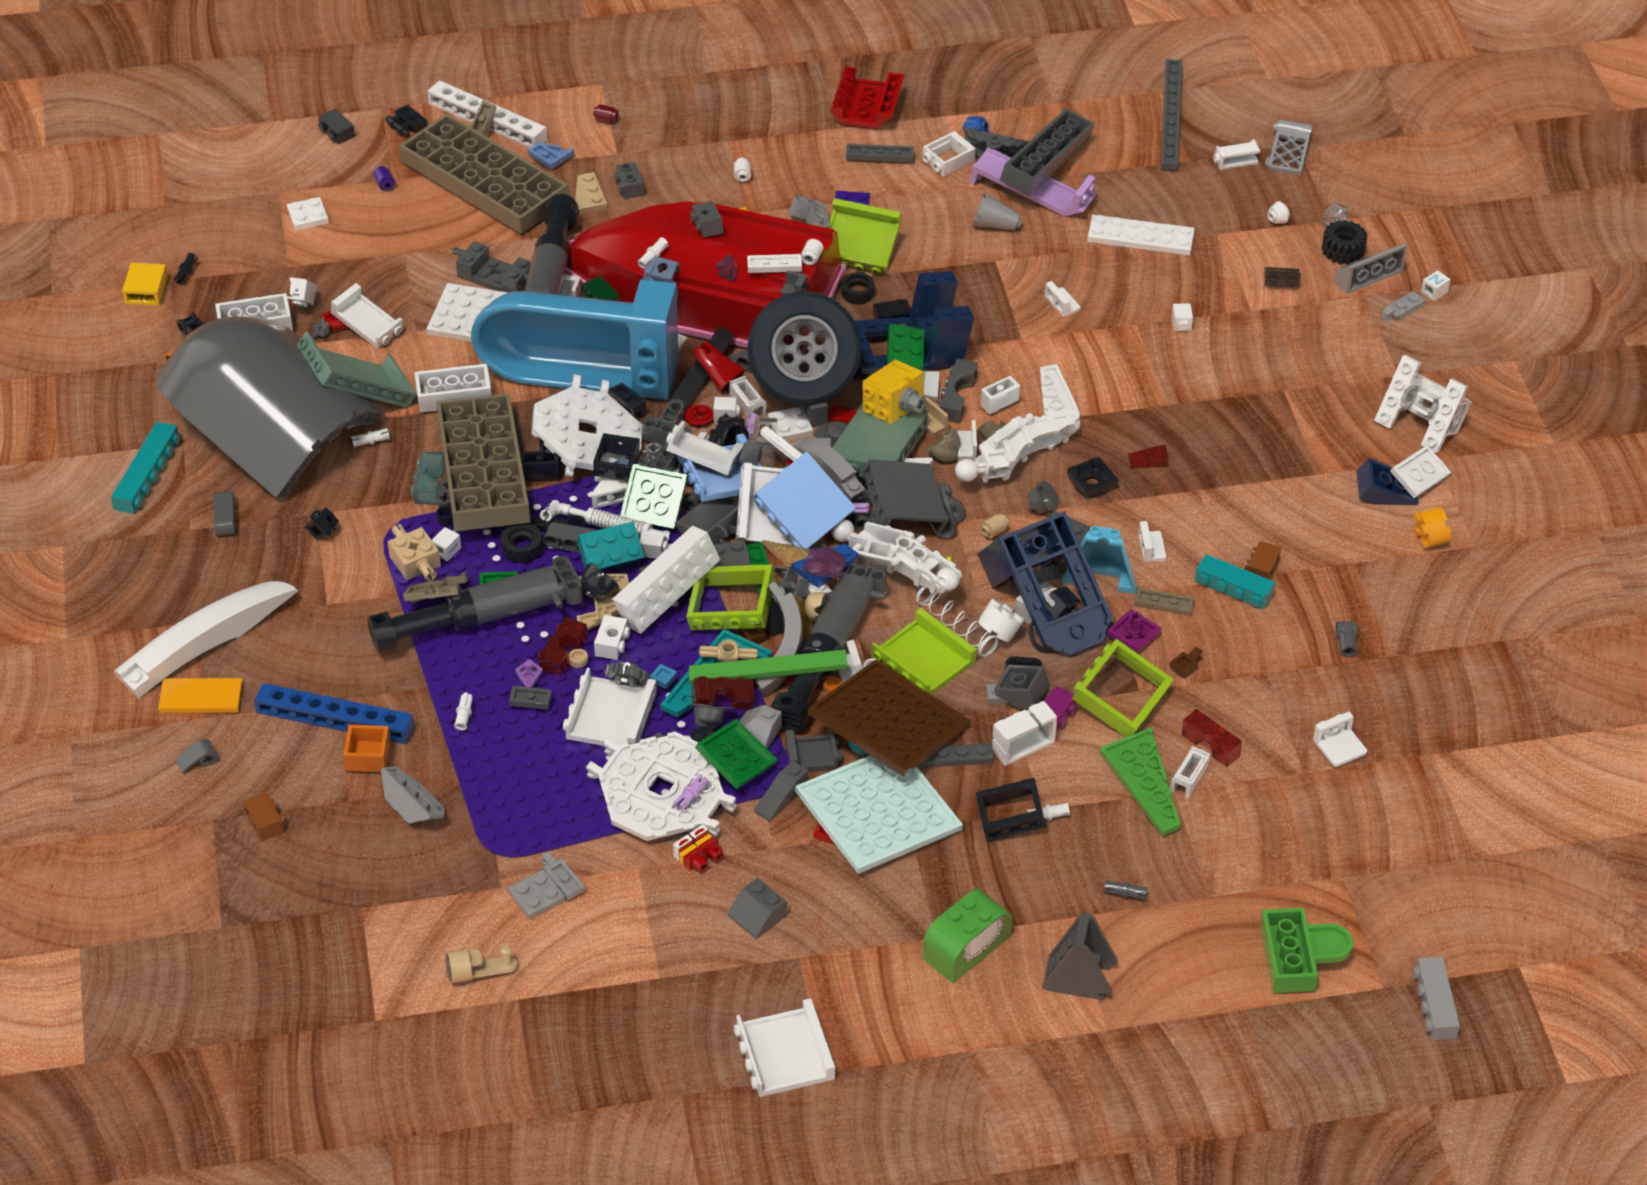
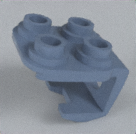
(652, 272)

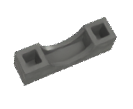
(961, 376)

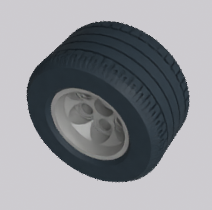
(822, 317)

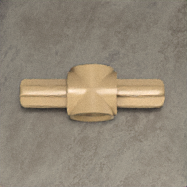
(728, 651)

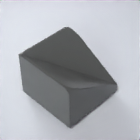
(751, 453)

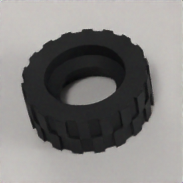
(525, 553)

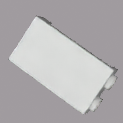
(365, 317)
(703, 451)

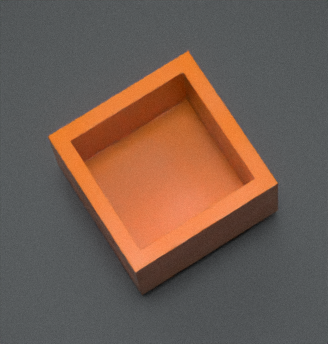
(366, 748)

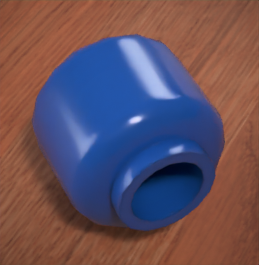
(977, 123)

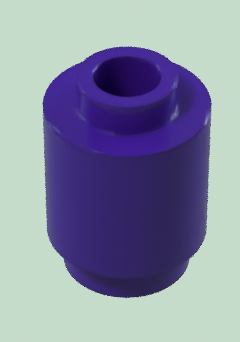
(384, 178)

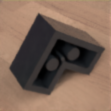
(540, 464)

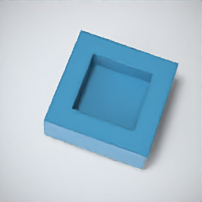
(664, 676)

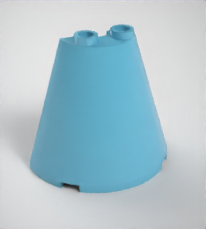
(1107, 557)

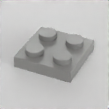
(536, 894)

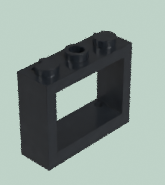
(1016, 824)

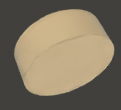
(578, 658)

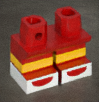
(696, 848)

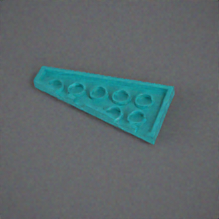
(680, 697)

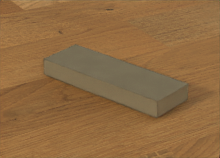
(1164, 601)

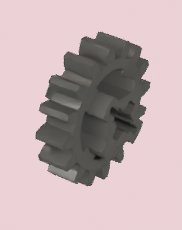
(626, 674)

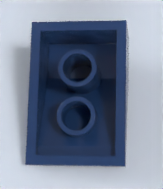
(1380, 486)

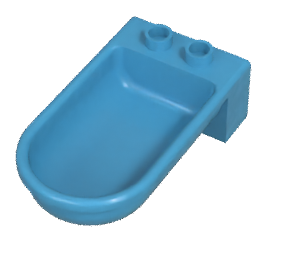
(554, 336)

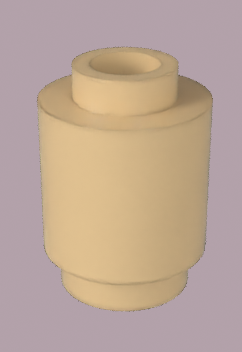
(994, 526)

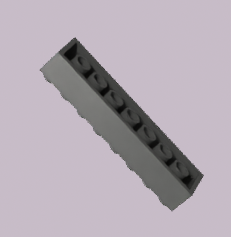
(1046, 152)

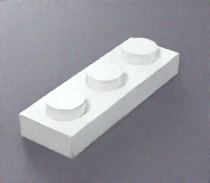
(774, 263)

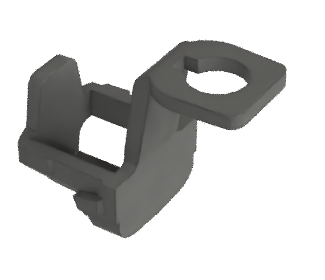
(788, 583)

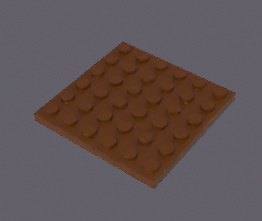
(889, 717)

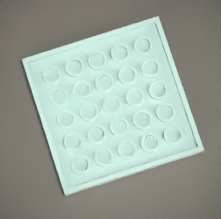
(877, 812)

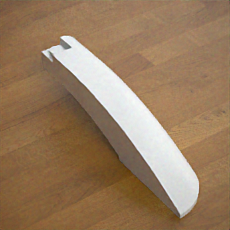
(201, 632)

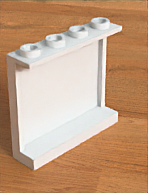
(751, 520)
(608, 711)
(785, 1050)

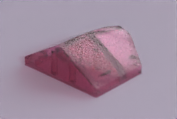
(824, 562)

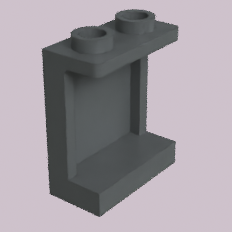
(814, 752)

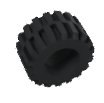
(1344, 242)

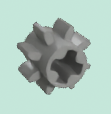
(651, 450)

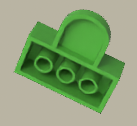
(1296, 948)

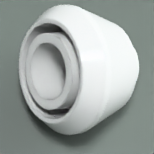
(1278, 213)

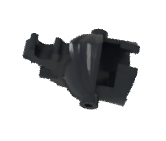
(727, 429)

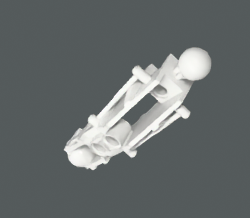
(1016, 441)
(900, 552)

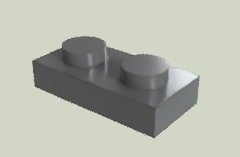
(530, 697)

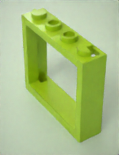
(732, 619)
(1104, 710)

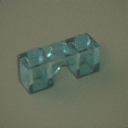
(425, 483)

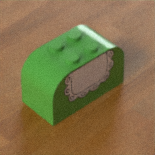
(966, 934)

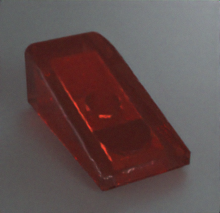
(1149, 457)

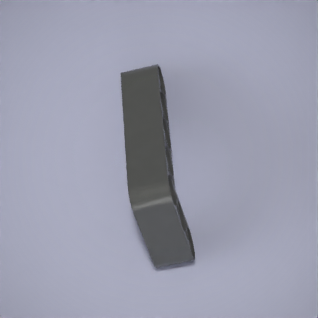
(657, 431)

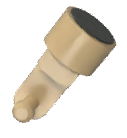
(468, 964)

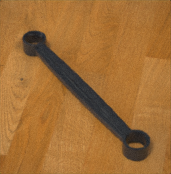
(537, 521)

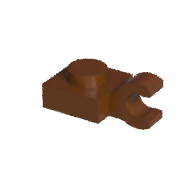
(1185, 664)

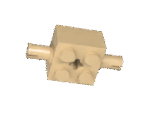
(414, 553)

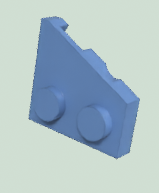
(550, 154)

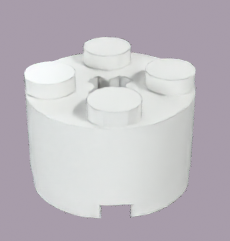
(1000, 620)

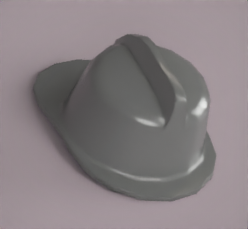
(832, 430)
(1043, 497)
(708, 715)

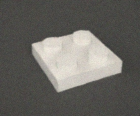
(307, 213)
(792, 423)

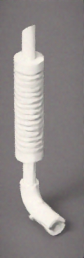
(595, 517)

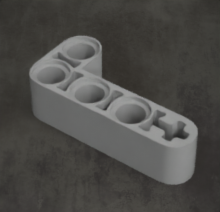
(811, 210)

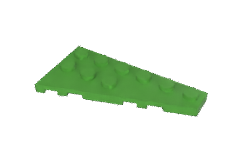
(1143, 774)

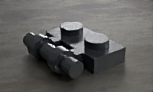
(409, 117)

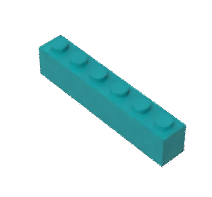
(145, 468)

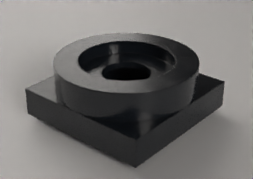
(1092, 468)

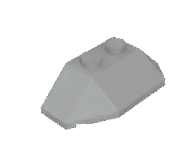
(409, 796)

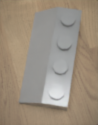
(1371, 269)

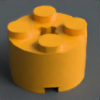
(1431, 527)

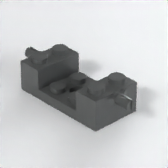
(478, 267)

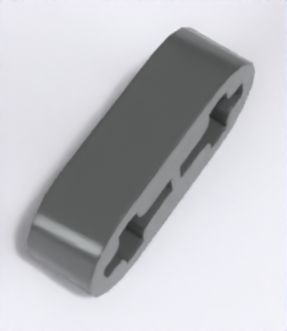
(442, 494)

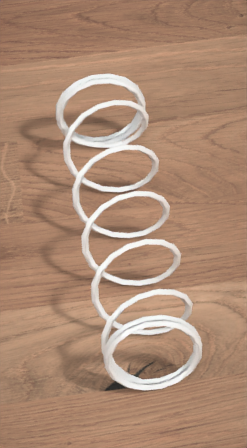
(931, 596)

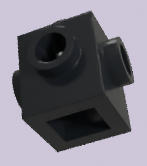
(321, 523)

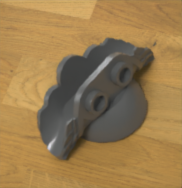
(981, 140)
(954, 510)

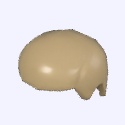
(813, 604)

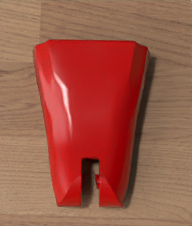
(717, 365)

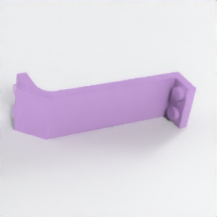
(1049, 194)

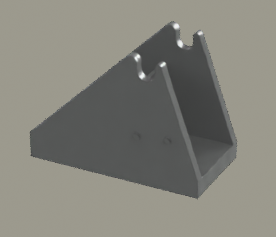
(1078, 959)

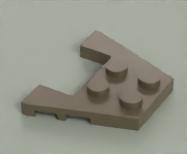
(435, 589)

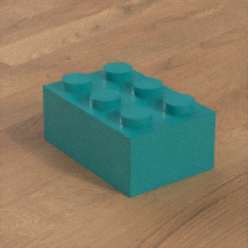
(611, 547)

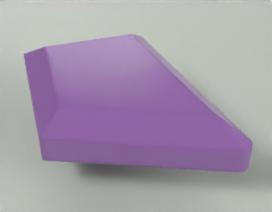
(529, 673)

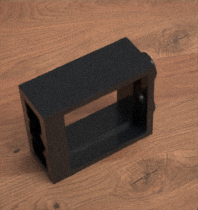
(609, 444)

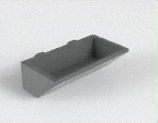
(713, 516)

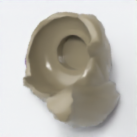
(946, 447)

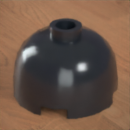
(597, 583)

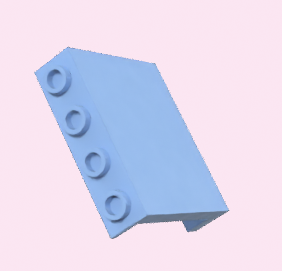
(710, 483)
(803, 502)

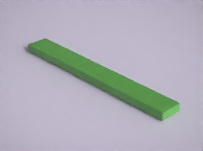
(772, 666)

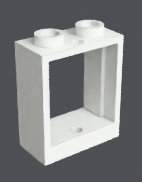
(952, 141)

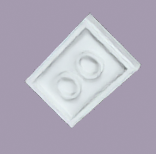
(1420, 471)

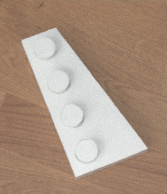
(1055, 390)

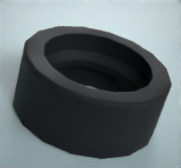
(860, 279)

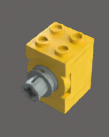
(894, 392)

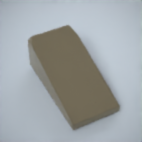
(484, 118)

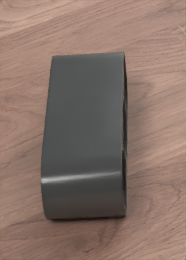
(224, 513)
(564, 536)

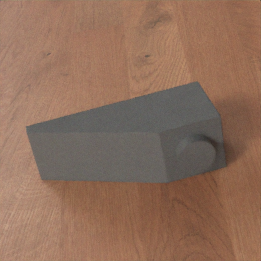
(781, 791)

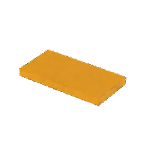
(200, 695)

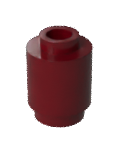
(606, 114)

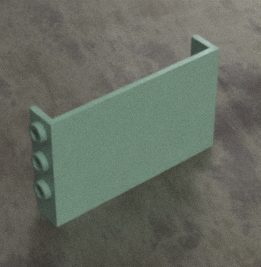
(358, 376)
(878, 440)

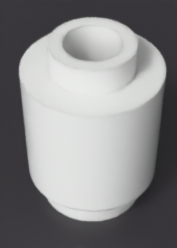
(742, 170)
(811, 251)

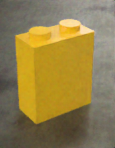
(145, 284)

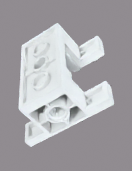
(1412, 391)

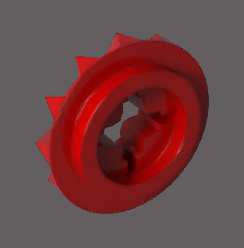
(704, 411)

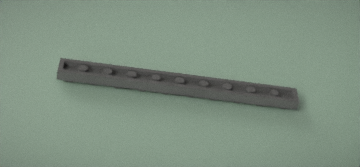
(1171, 114)

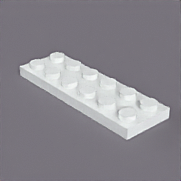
(1141, 234)

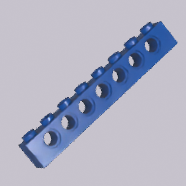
(330, 711)

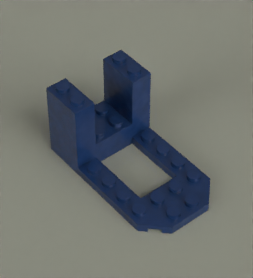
(945, 326)
(1044, 545)

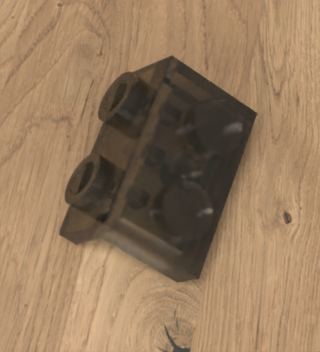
(1281, 277)

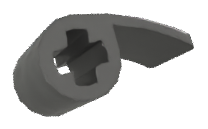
(199, 751)

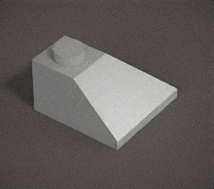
(763, 723)

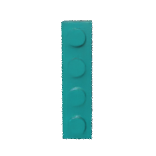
(1235, 581)

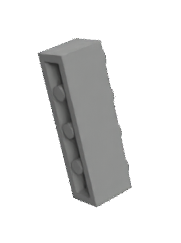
(1436, 998)

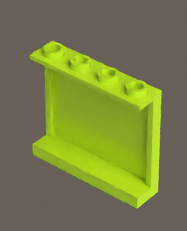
(865, 235)
(926, 653)

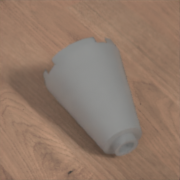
(996, 215)

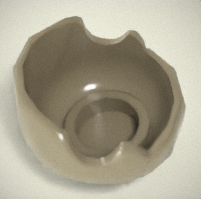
(990, 428)

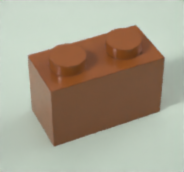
(1263, 559)
(264, 817)

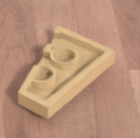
(589, 194)

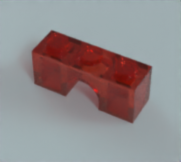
(554, 656)
(738, 691)
(1224, 745)

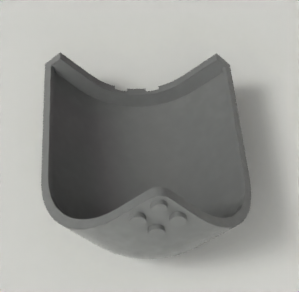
(258, 397)

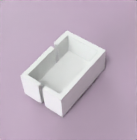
(1024, 733)

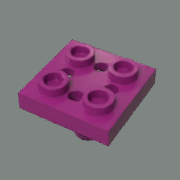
(1137, 627)

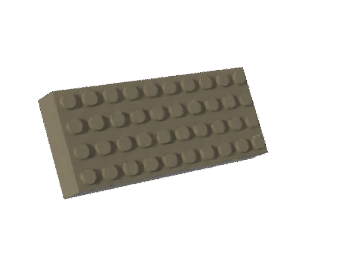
(482, 172)
(482, 462)

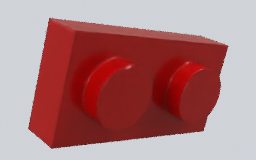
(841, 413)

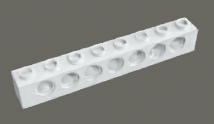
(504, 122)

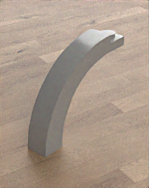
(832, 463)
(792, 638)

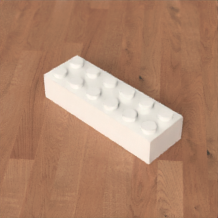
(666, 579)

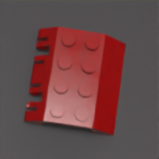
(865, 101)

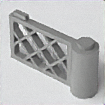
(1292, 133)

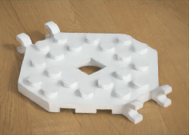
(558, 421)
(634, 770)

